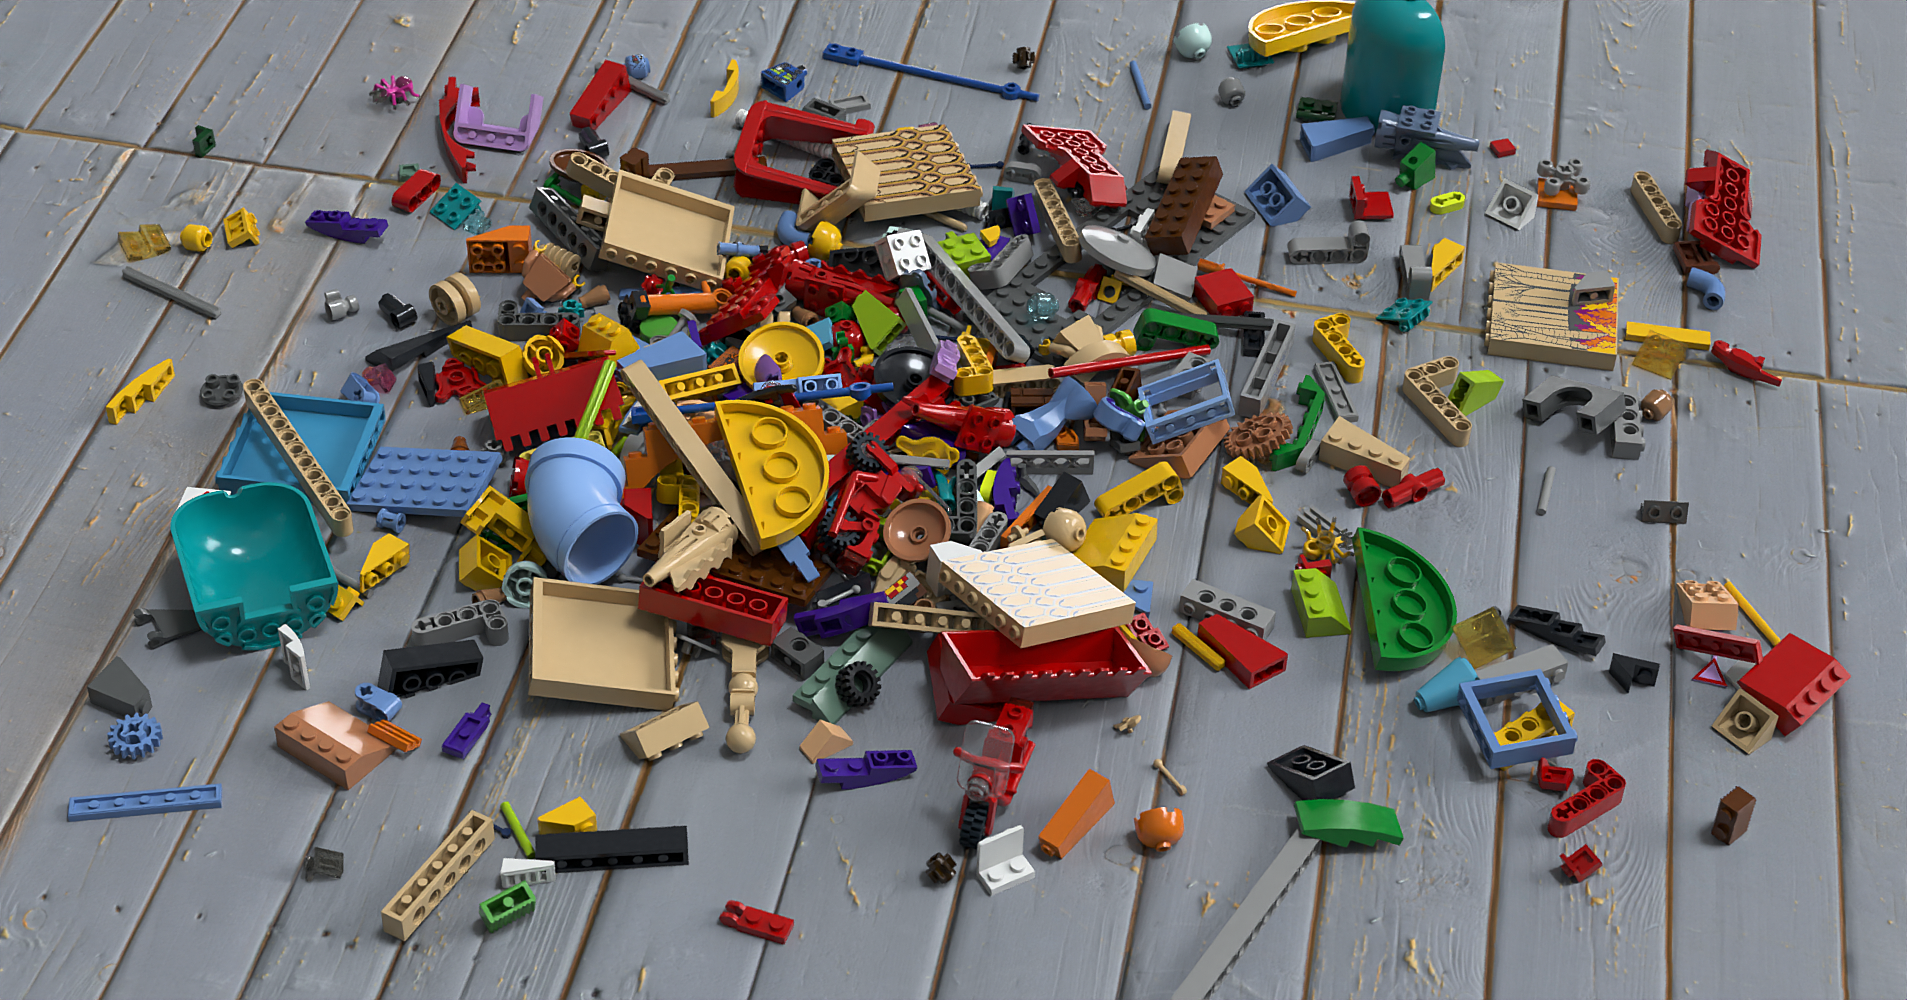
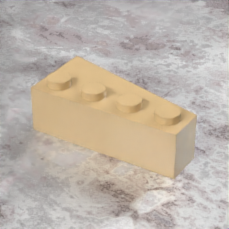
(1351, 446)

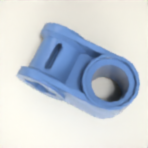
(358, 389)
(376, 702)

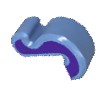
(1118, 419)

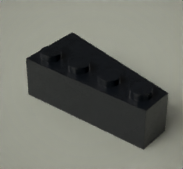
(858, 258)
(428, 666)

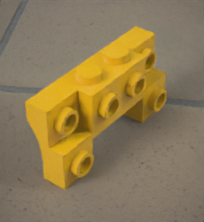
(507, 521)

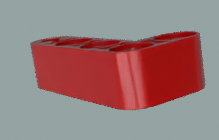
(1602, 793)

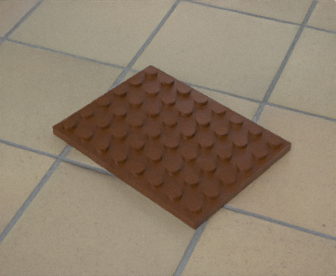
(764, 571)

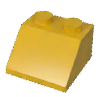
(482, 564)

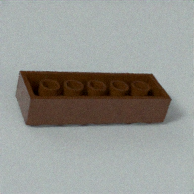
(1184, 206)

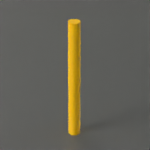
(1752, 614)

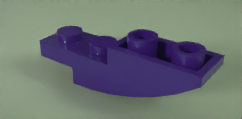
(343, 227)
(1006, 491)
(838, 619)
(872, 770)

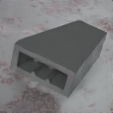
(120, 690)

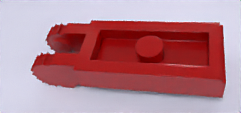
(757, 922)

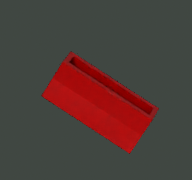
(949, 303)

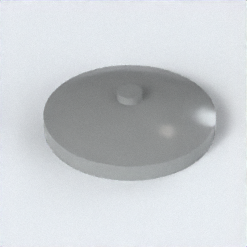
(1117, 250)

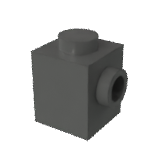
(786, 303)

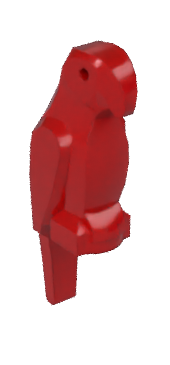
(1743, 363)

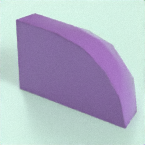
(767, 369)

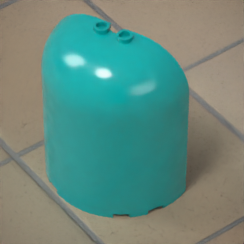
(1392, 58)
(254, 563)

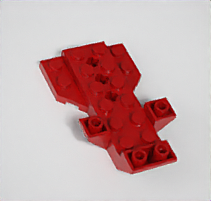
(1080, 161)
(1725, 213)
(751, 298)

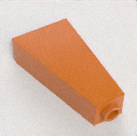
(1077, 814)

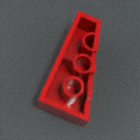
(601, 96)

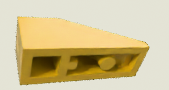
(1445, 259)

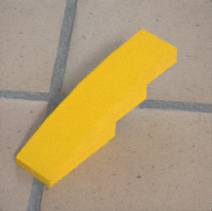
(144, 387)

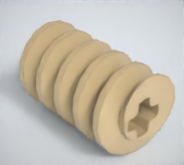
(564, 259)

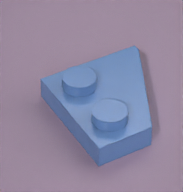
(1141, 593)

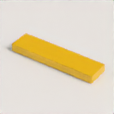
(1694, 338)

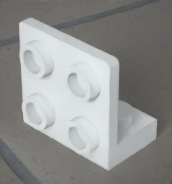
(901, 253)
(1002, 861)

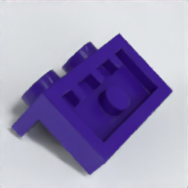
(1023, 215)

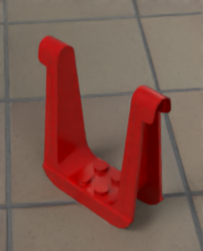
(775, 121)

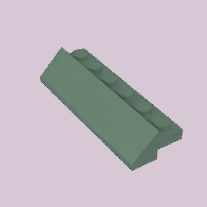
(870, 644)

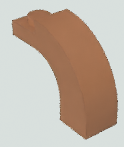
(1091, 428)

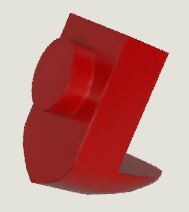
(1553, 777)

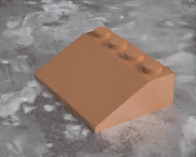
(1184, 452)
(332, 743)

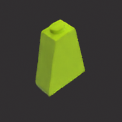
(877, 322)
(1474, 390)

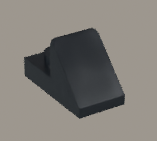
(1629, 669)

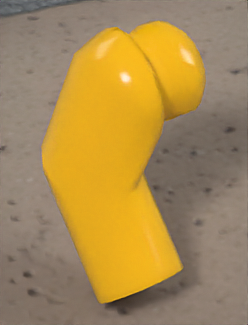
(866, 357)

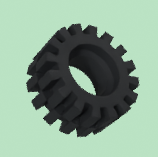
(848, 688)

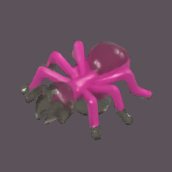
(394, 91)

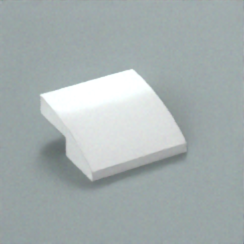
(294, 656)

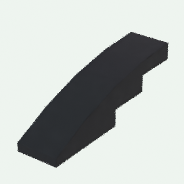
(1551, 628)

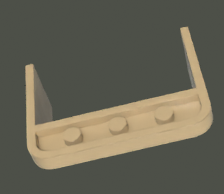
(842, 200)

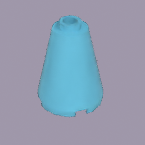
(1443, 688)

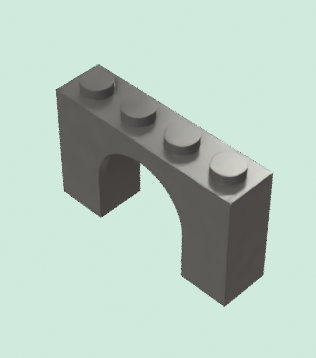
(1599, 404)

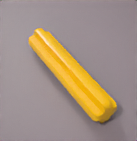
(1198, 646)

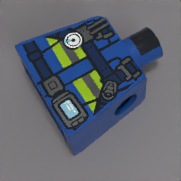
(783, 80)

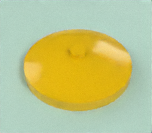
(790, 346)

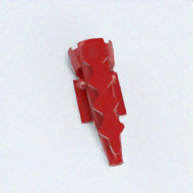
(830, 285)
(976, 426)

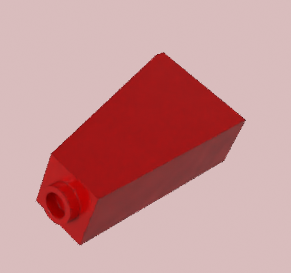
(1245, 653)

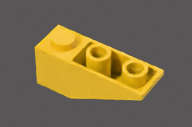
(1244, 480)
(384, 558)

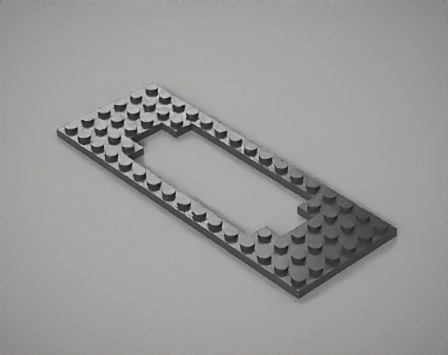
(1147, 193)

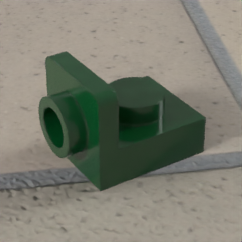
(204, 141)

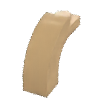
(1096, 352)

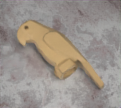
(892, 572)

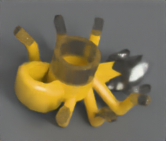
(1326, 542)

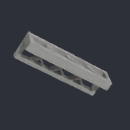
(1053, 461)

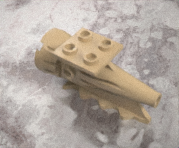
(692, 548)

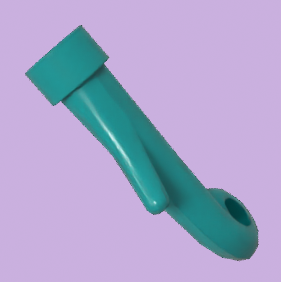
(945, 489)

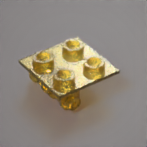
(1660, 354)

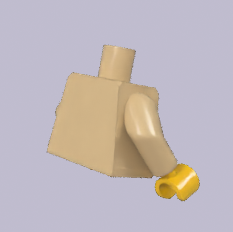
(1073, 338)

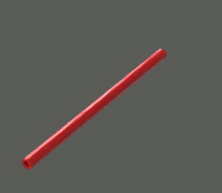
(1129, 361)

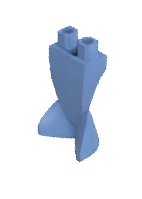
(1043, 424)

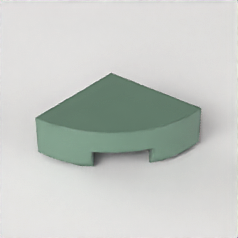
(407, 171)

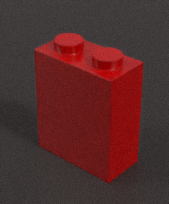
(1223, 293)

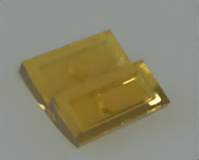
(145, 243)
(1483, 637)

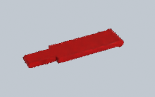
(586, 354)

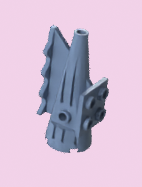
(1421, 125)

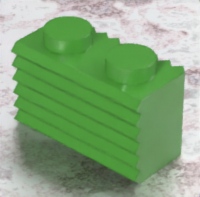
(507, 906)

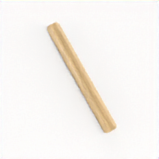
(1158, 293)

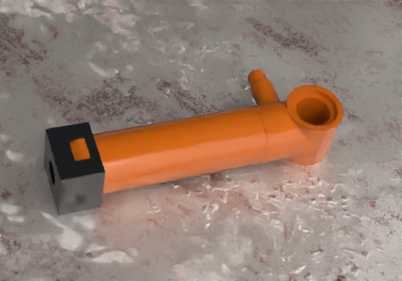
(643, 305)

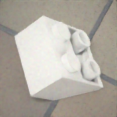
(942, 552)

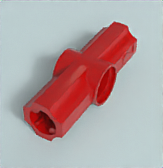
(1087, 288)
(1413, 488)

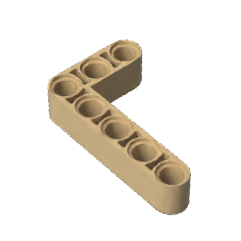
(601, 177)
(1422, 387)

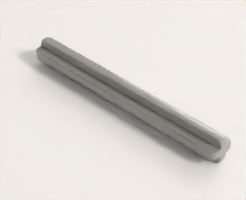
(644, 88)

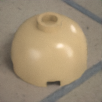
(1065, 528)

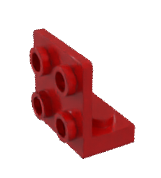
(1369, 204)

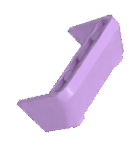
(471, 130)

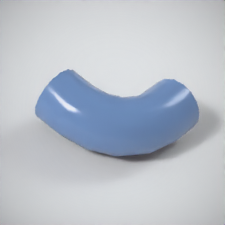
(788, 230)
(1709, 285)

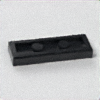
(1253, 339)

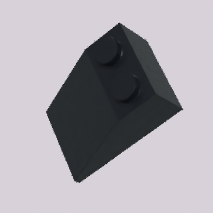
(1314, 773)

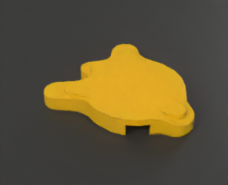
(928, 447)

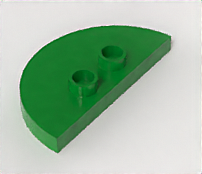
(1403, 601)

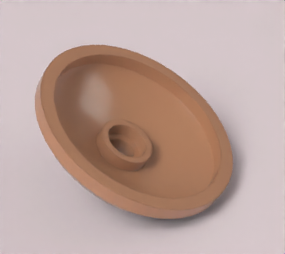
(915, 519)

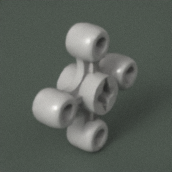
(1563, 176)

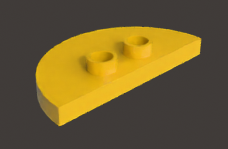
(1298, 24)
(776, 466)

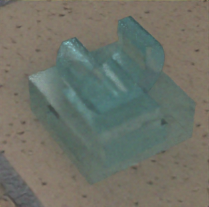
(477, 223)

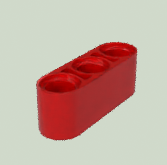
(416, 190)

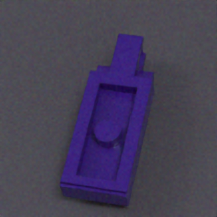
(467, 732)

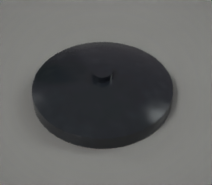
(907, 370)

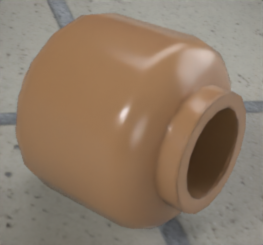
(1656, 404)

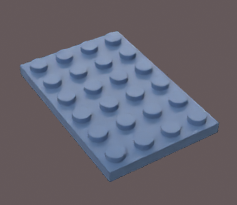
(424, 481)

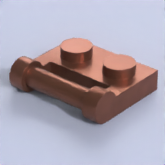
(1689, 257)

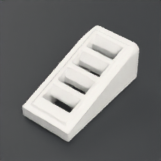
(518, 870)

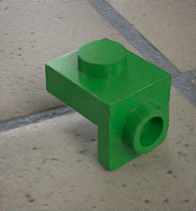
(839, 312)

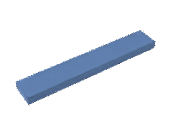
(145, 802)

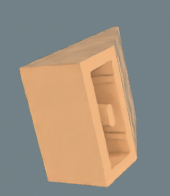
(1707, 605)

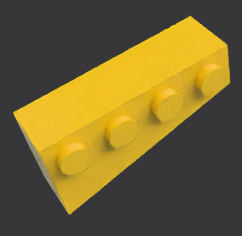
(488, 354)

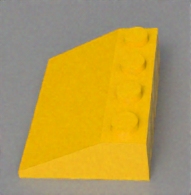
(1118, 546)

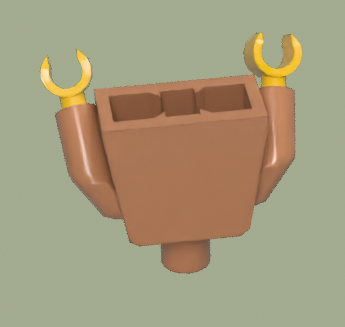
(545, 278)

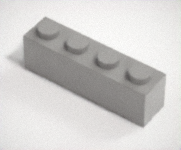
(1546, 658)

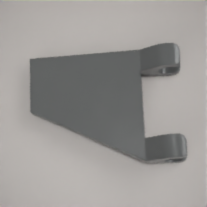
(170, 623)

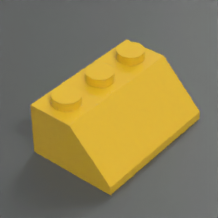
(606, 334)

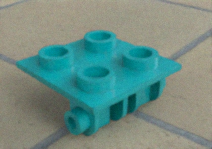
(1246, 57)
(456, 206)
(1407, 312)

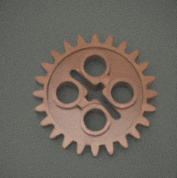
(1258, 435)

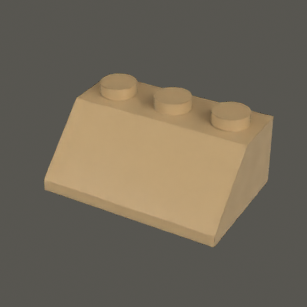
(666, 731)

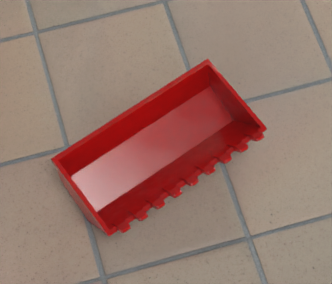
(992, 668)

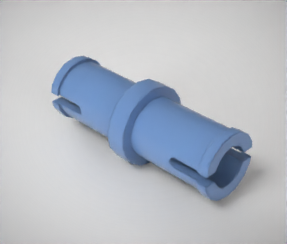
(737, 249)

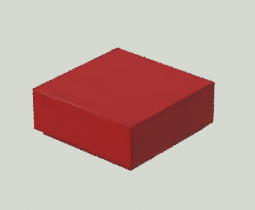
(1502, 147)

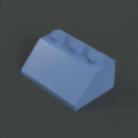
(1277, 197)

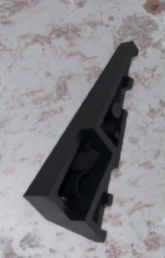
(403, 352)

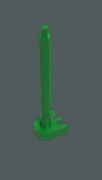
(552, 182)

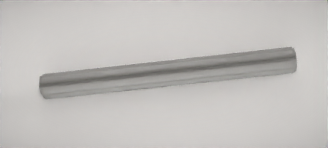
(171, 292)

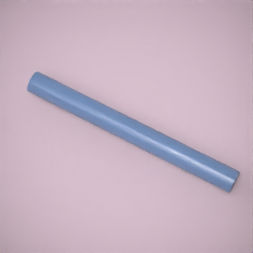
(1140, 85)

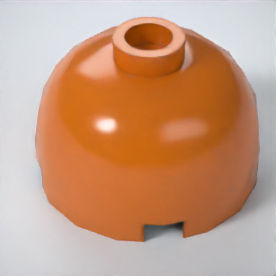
(1160, 828)

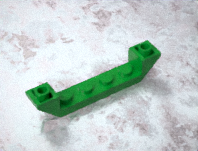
(1312, 396)

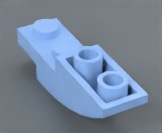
(810, 383)

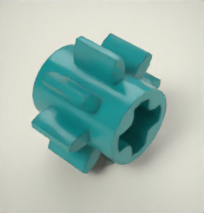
(572, 306)
(714, 350)

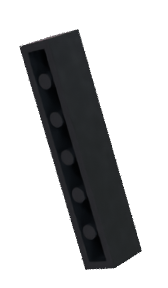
(614, 849)

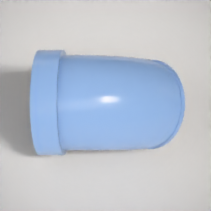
(577, 510)

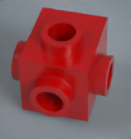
(566, 334)

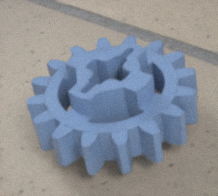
(135, 735)

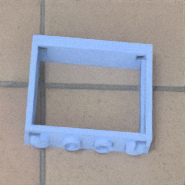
(1193, 416)

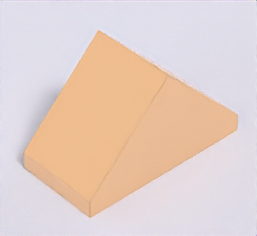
(824, 741)

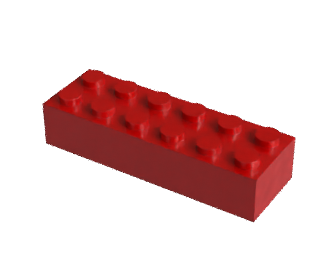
(719, 607)

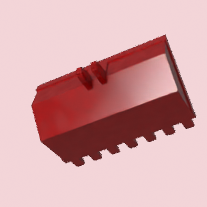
(548, 401)

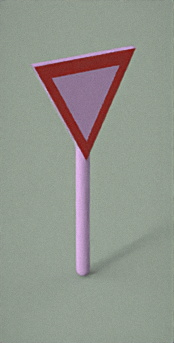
(1711, 673)

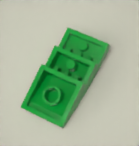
(1348, 820)

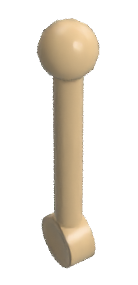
(1159, 764)

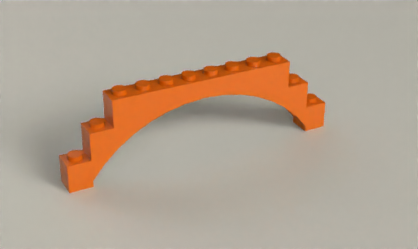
(658, 453)

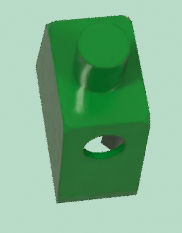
(1417, 167)

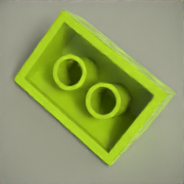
(1318, 604)

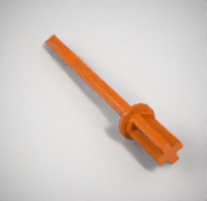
(1209, 267)

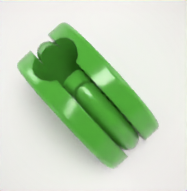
(656, 325)

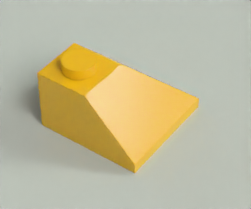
(1262, 527)

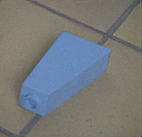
(1335, 136)
(668, 357)

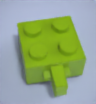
(965, 250)

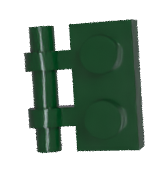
(1316, 109)

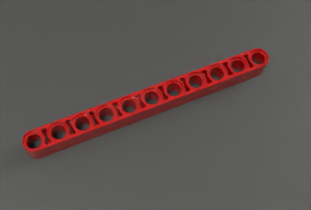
(887, 427)

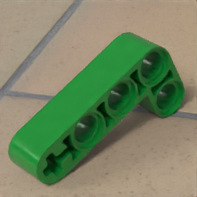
(1173, 327)

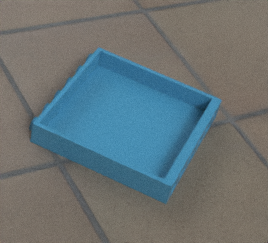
(334, 430)

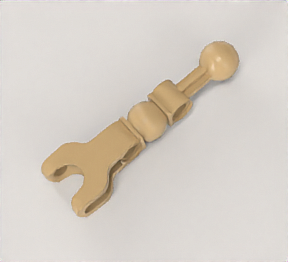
(743, 688)

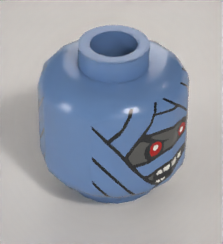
(637, 66)

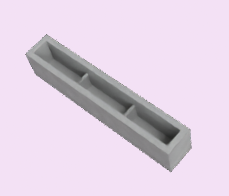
(1267, 369)

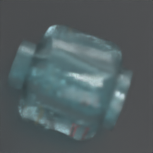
(1042, 306)

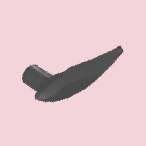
(1025, 480)

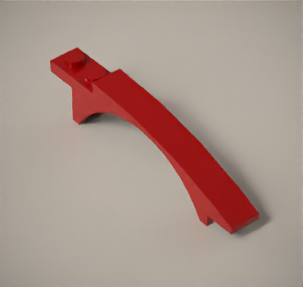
(447, 110)

